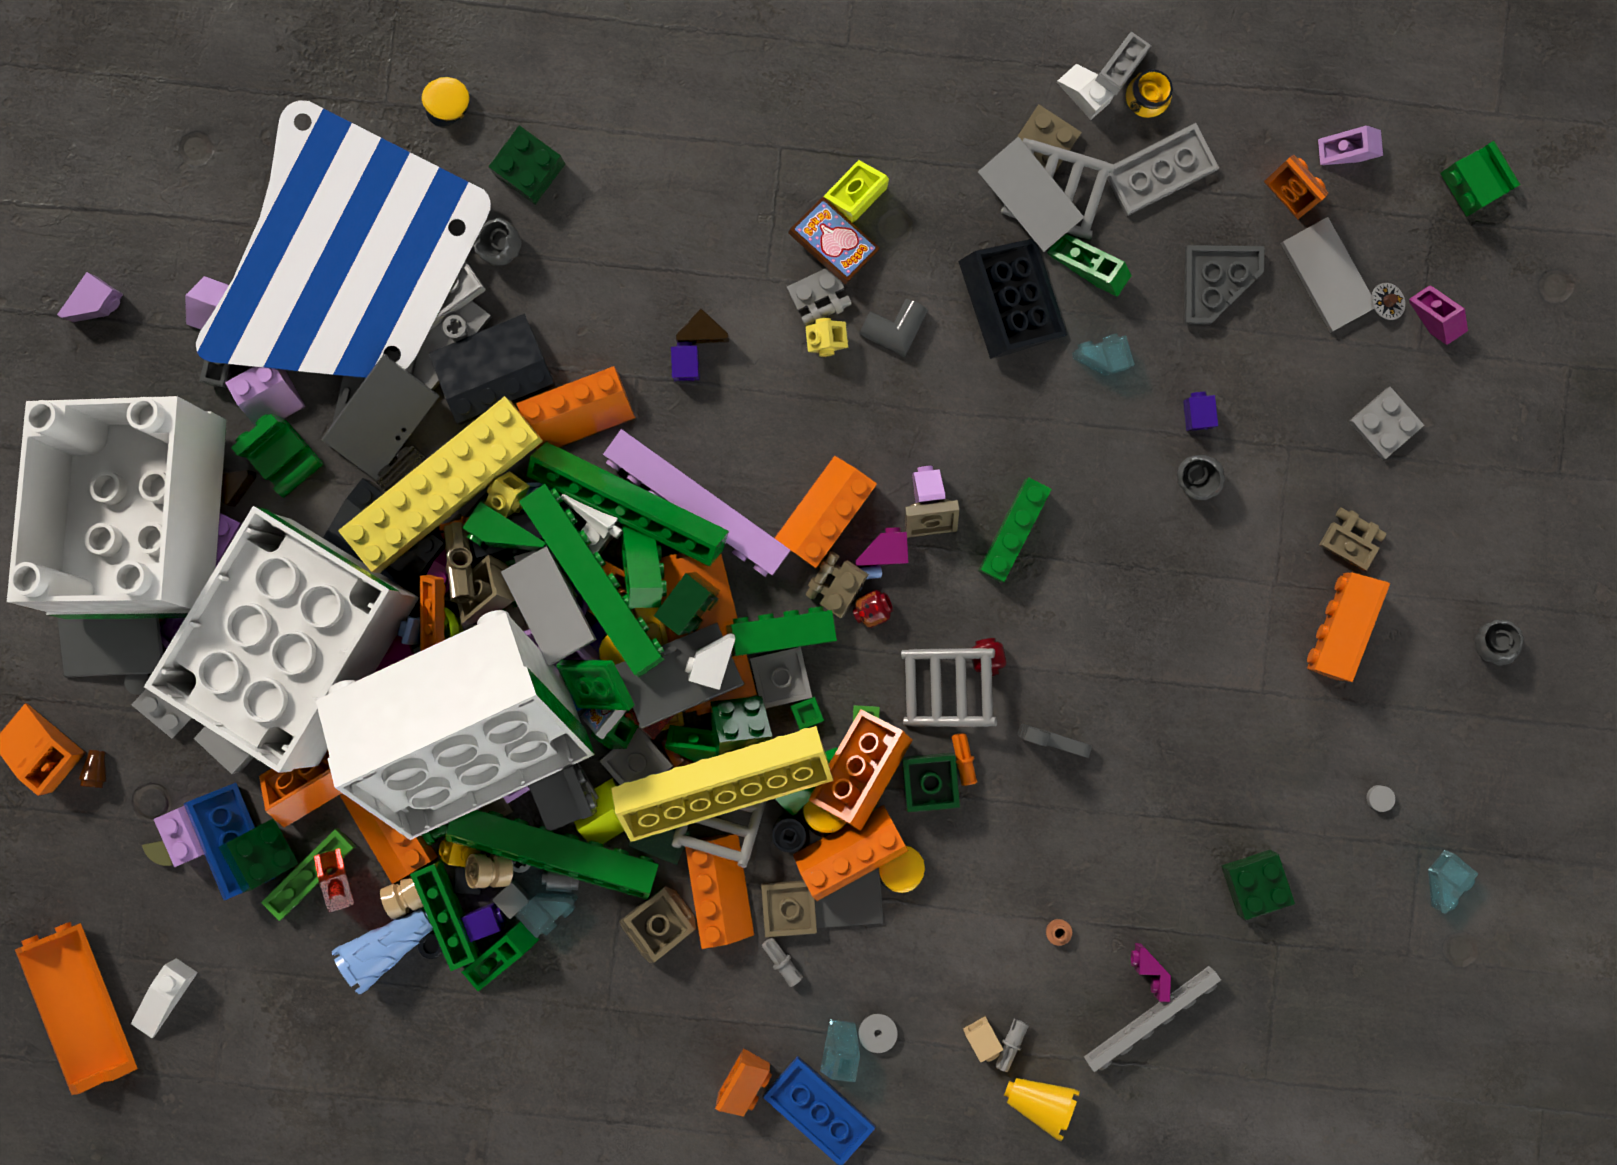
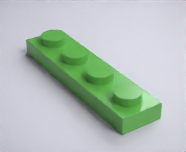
(304, 876)

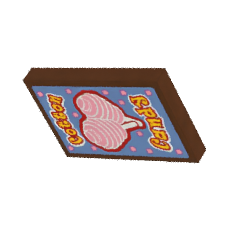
(834, 240)

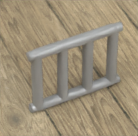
(1079, 161)
(960, 657)
(748, 832)

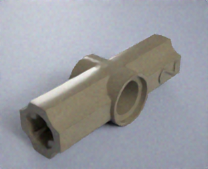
(459, 576)

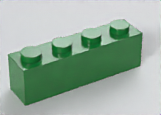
(1014, 529)
(642, 569)
(782, 632)
(445, 914)

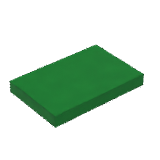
(595, 684)

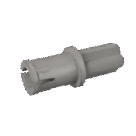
(782, 962)
(1011, 1044)

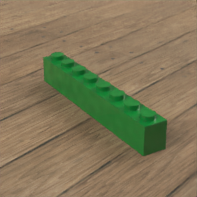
(628, 503)
(591, 580)
(554, 852)

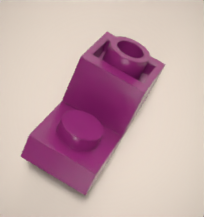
(1146, 964)

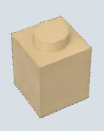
(983, 1040)

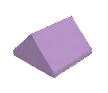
(203, 300)

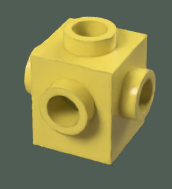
(826, 336)
(506, 494)

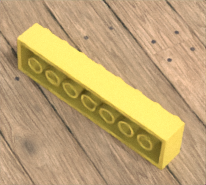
(440, 485)
(721, 784)

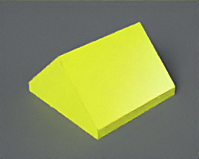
(857, 190)
(604, 823)

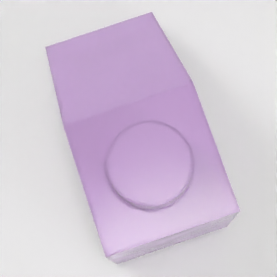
(1351, 146)
(90, 300)
(928, 485)

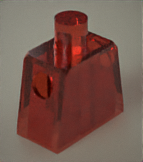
(335, 887)

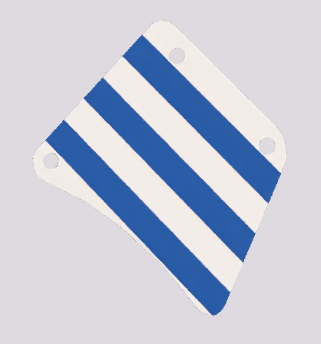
(343, 253)

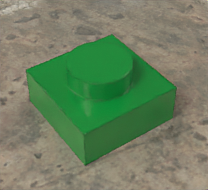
(807, 713)

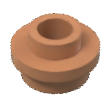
(1058, 924)

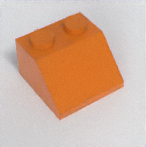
(742, 1084)

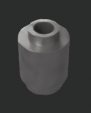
(559, 882)

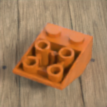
(37, 751)

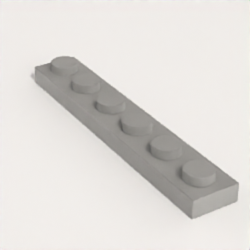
(1159, 1014)

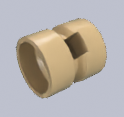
(487, 871)
(399, 898)

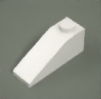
(163, 996)

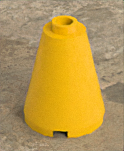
(1043, 1104)

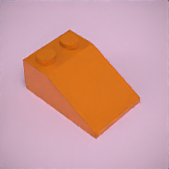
(1296, 186)

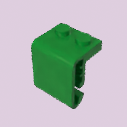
(1480, 178)
(278, 453)

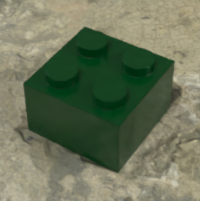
(527, 165)
(687, 604)
(738, 723)
(930, 782)
(258, 855)
(1258, 884)

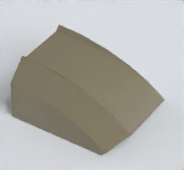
(490, 591)
(659, 924)

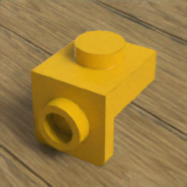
(455, 854)

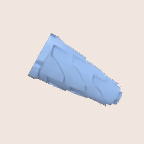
(380, 949)

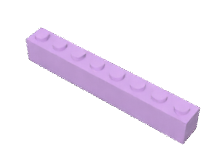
(679, 489)

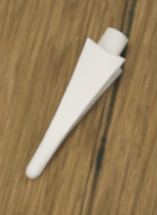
(601, 522)

